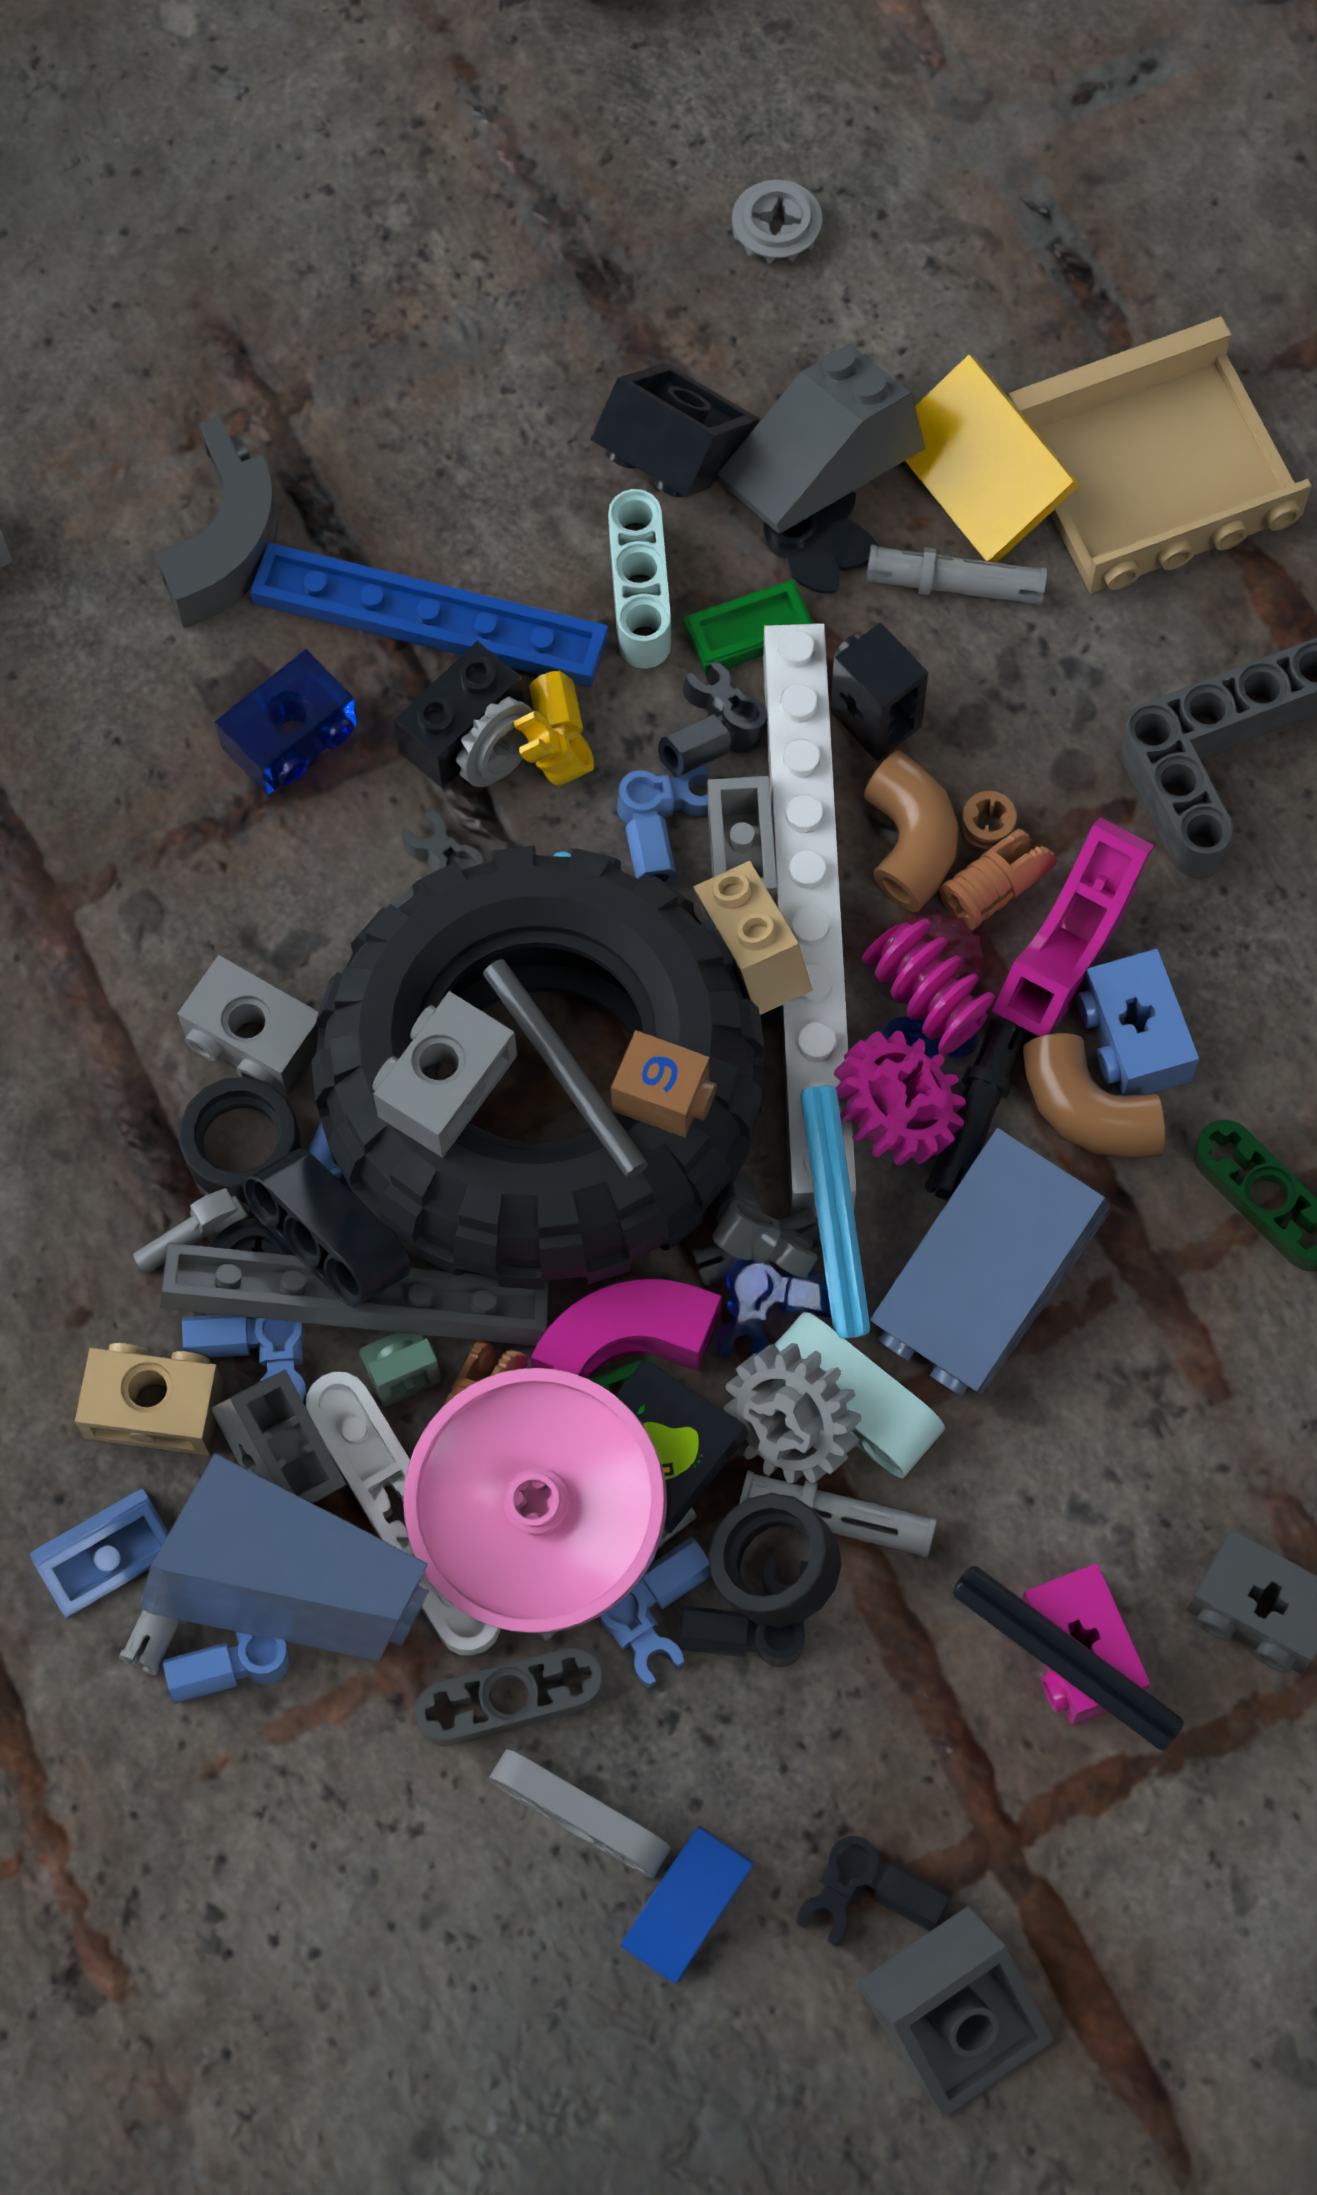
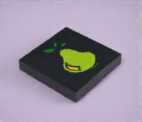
(687, 1431)

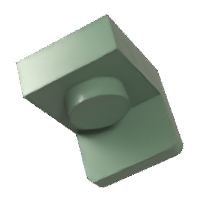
(400, 1366)

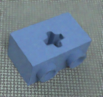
(1138, 992)

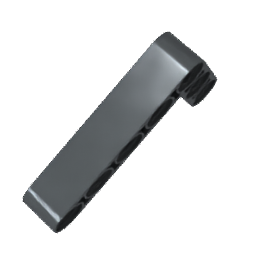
(1189, 741)

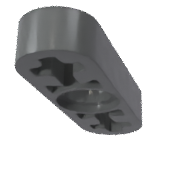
(457, 1692)

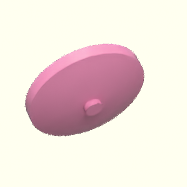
(535, 1500)

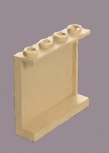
(1161, 457)

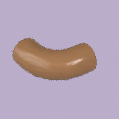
(924, 827)
(1082, 1110)

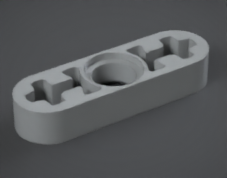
(579, 1813)

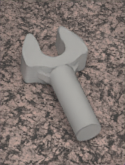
(208, 1219)

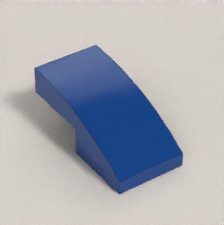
(687, 1904)

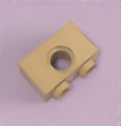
(756, 936)
(177, 1423)

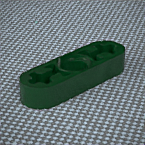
(1225, 1171)

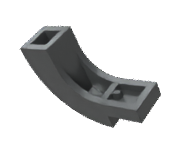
(223, 559)

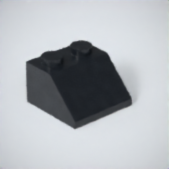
(671, 429)

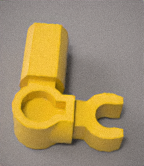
(555, 730)

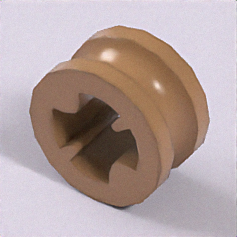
(993, 803)

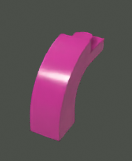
(1076, 930)
(631, 1319)

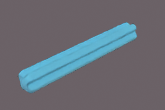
(835, 1211)

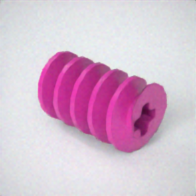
(929, 984)

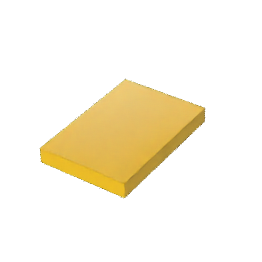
(986, 461)

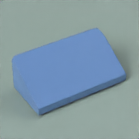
(101, 1552)

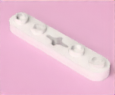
(370, 1461)

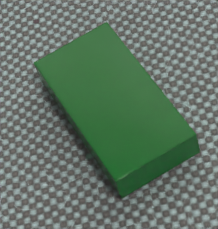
(735, 629)

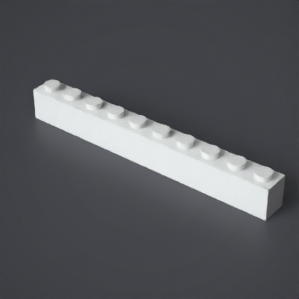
(806, 880)

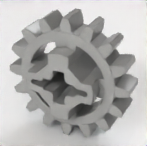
(793, 1413)

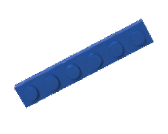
(427, 613)

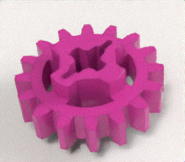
(899, 1098)

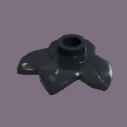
(826, 546)

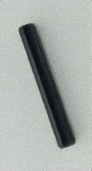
(1068, 1658)

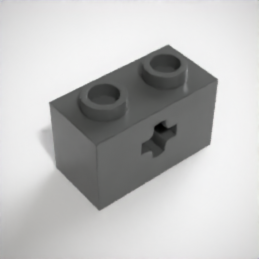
(278, 1438)
(1230, 1595)

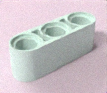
(639, 554)
(894, 1422)

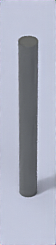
(565, 1069)

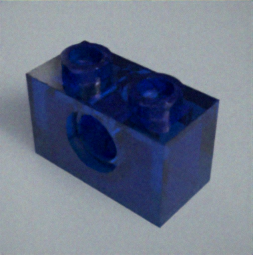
(296, 692)

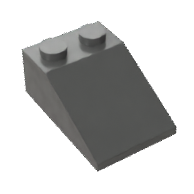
(823, 439)

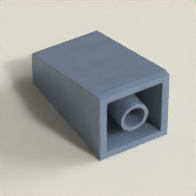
(989, 1264)
(282, 1569)

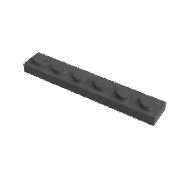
(288, 1291)

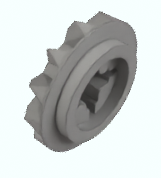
(756, 210)
(493, 744)

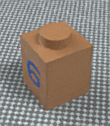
(663, 1084)

